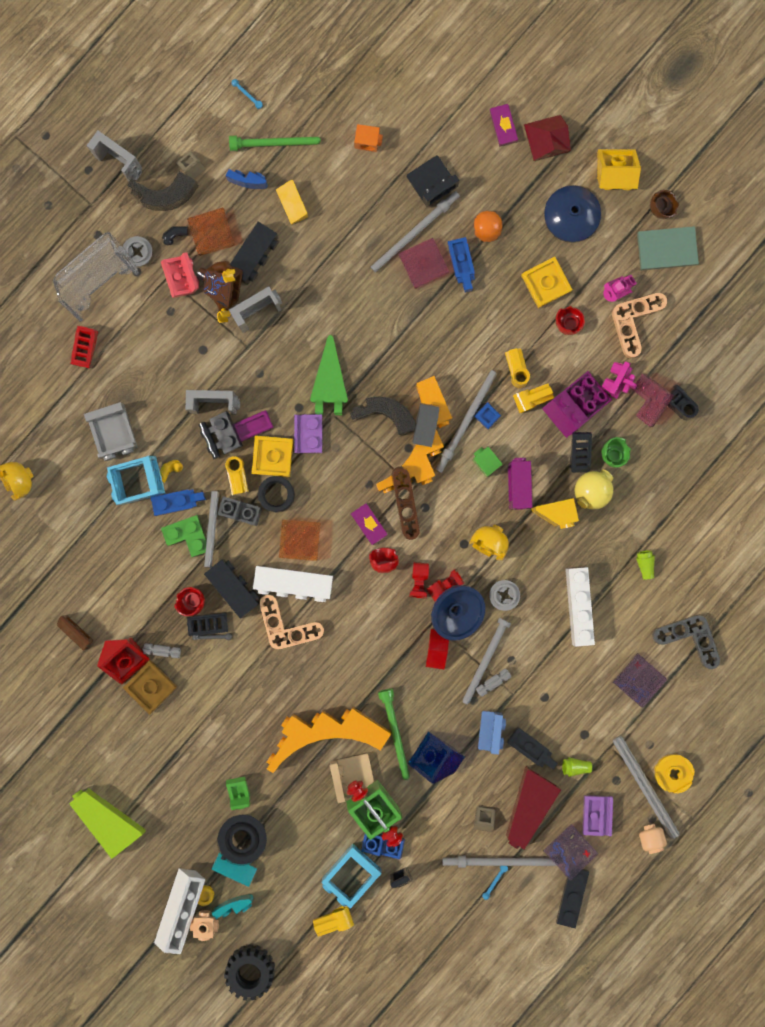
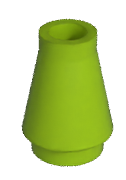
(646, 563)
(576, 767)

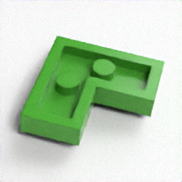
(189, 530)

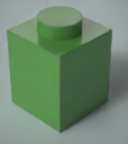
(486, 461)

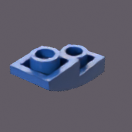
(252, 181)
(378, 847)

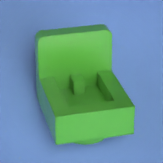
(238, 793)

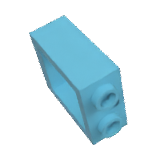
(153, 477)
(354, 852)

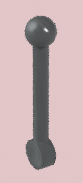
(228, 636)

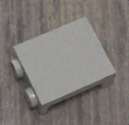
(101, 145)
(253, 305)
(194, 397)
(111, 431)

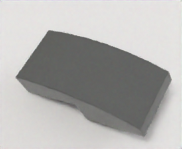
(426, 425)
(240, 511)

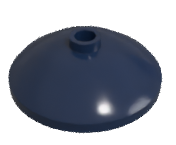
(569, 225)
(465, 616)

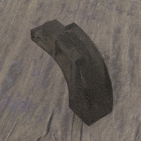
(167, 199)
(388, 407)

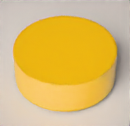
(206, 896)

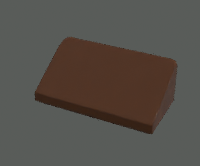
(74, 632)

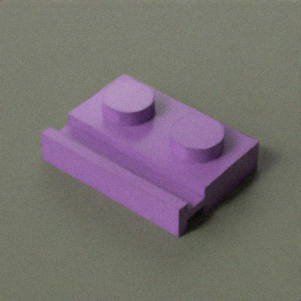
(307, 433)
(597, 815)

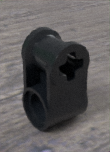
(680, 402)

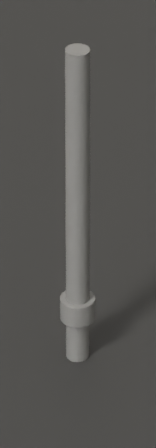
(441, 207)
(448, 454)
(462, 862)

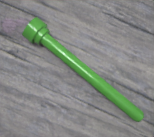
(237, 143)
(387, 698)

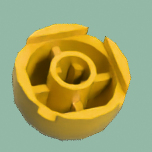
(16, 479)
(490, 541)

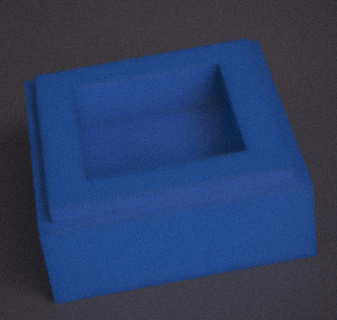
(487, 416)

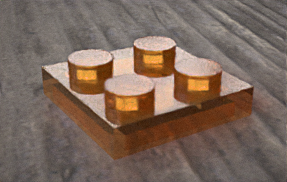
(211, 231)
(299, 540)

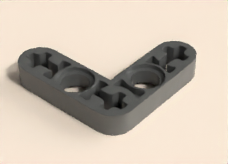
(697, 633)

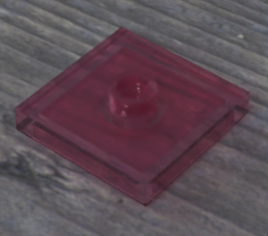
(423, 263)

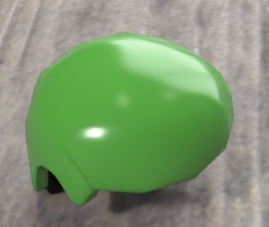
(616, 452)

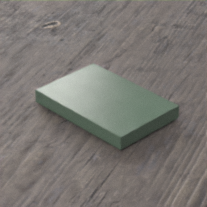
(667, 248)

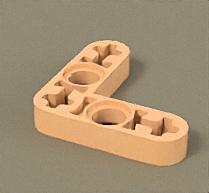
(627, 320)
(280, 630)

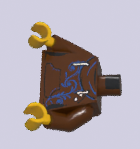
(222, 285)

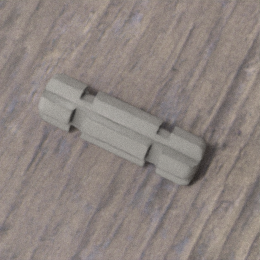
(160, 650)
(493, 682)

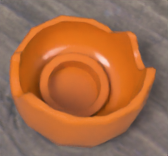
(487, 226)

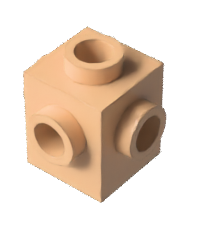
(211, 925)

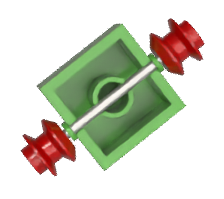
(374, 811)

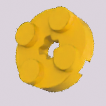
(663, 771)

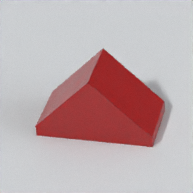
(437, 651)

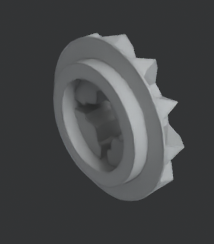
(138, 242)
(513, 592)

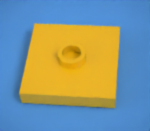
(546, 282)
(272, 456)

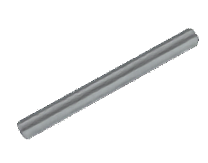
(646, 787)

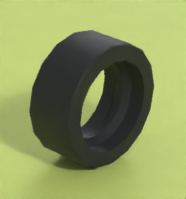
(290, 491)

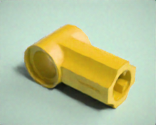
(517, 366)
(529, 399)
(237, 478)
(339, 920)

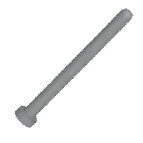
(486, 659)

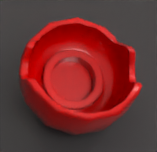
(569, 320)
(384, 560)
(189, 601)

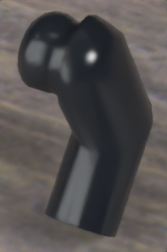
(172, 232)

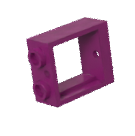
(519, 484)

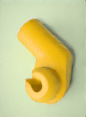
(169, 467)

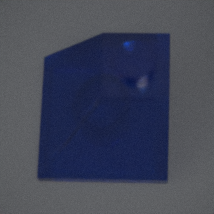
(435, 759)

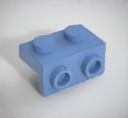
(490, 732)

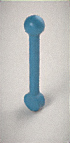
(258, 104)
(486, 895)

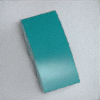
(241, 874)
(238, 904)

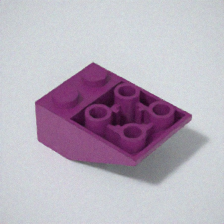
(577, 404)

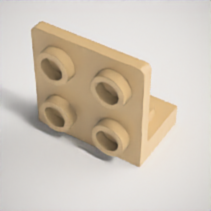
(348, 770)

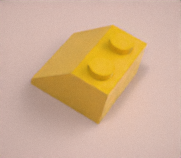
(618, 169)
(558, 513)

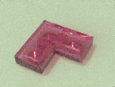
(656, 399)

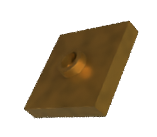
(150, 687)

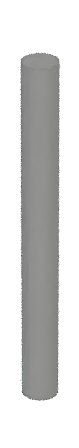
(211, 529)

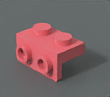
(180, 275)

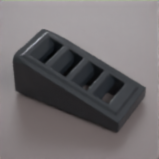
(581, 464)
(190, 623)
(400, 878)

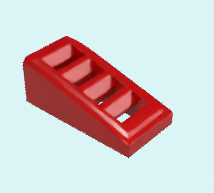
(77, 345)

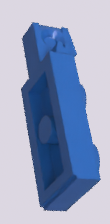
(462, 262)
(176, 501)

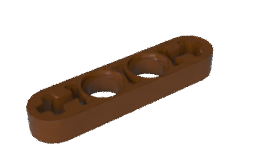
(405, 503)

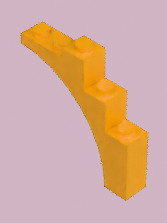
(418, 463)
(300, 733)

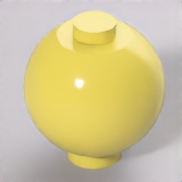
(594, 489)

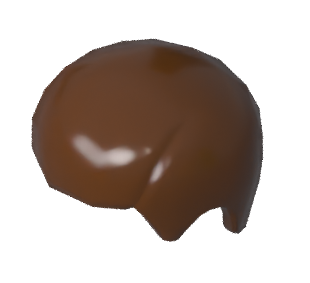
(664, 204)

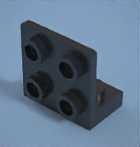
(432, 181)

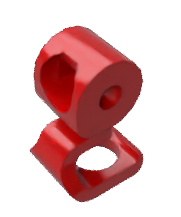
(419, 574)
(440, 586)

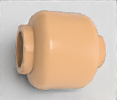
(653, 839)

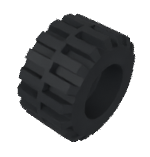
(245, 987)

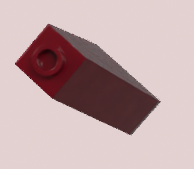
(531, 806)

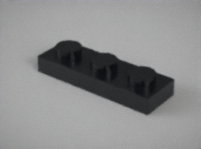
(572, 899)

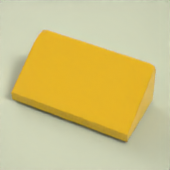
(292, 202)

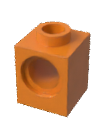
(367, 138)

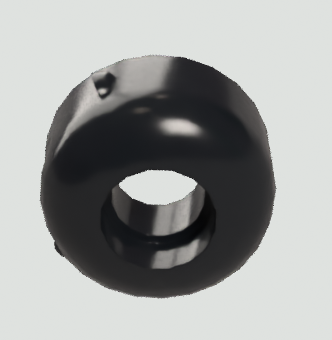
(253, 829)

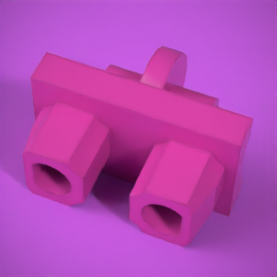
(618, 288)
(622, 380)

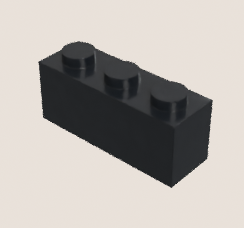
(255, 251)
(232, 588)

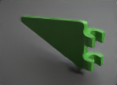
(329, 381)

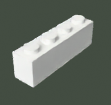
(293, 582)
(580, 606)
(179, 911)

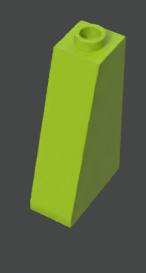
(106, 822)

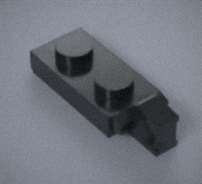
(531, 748)

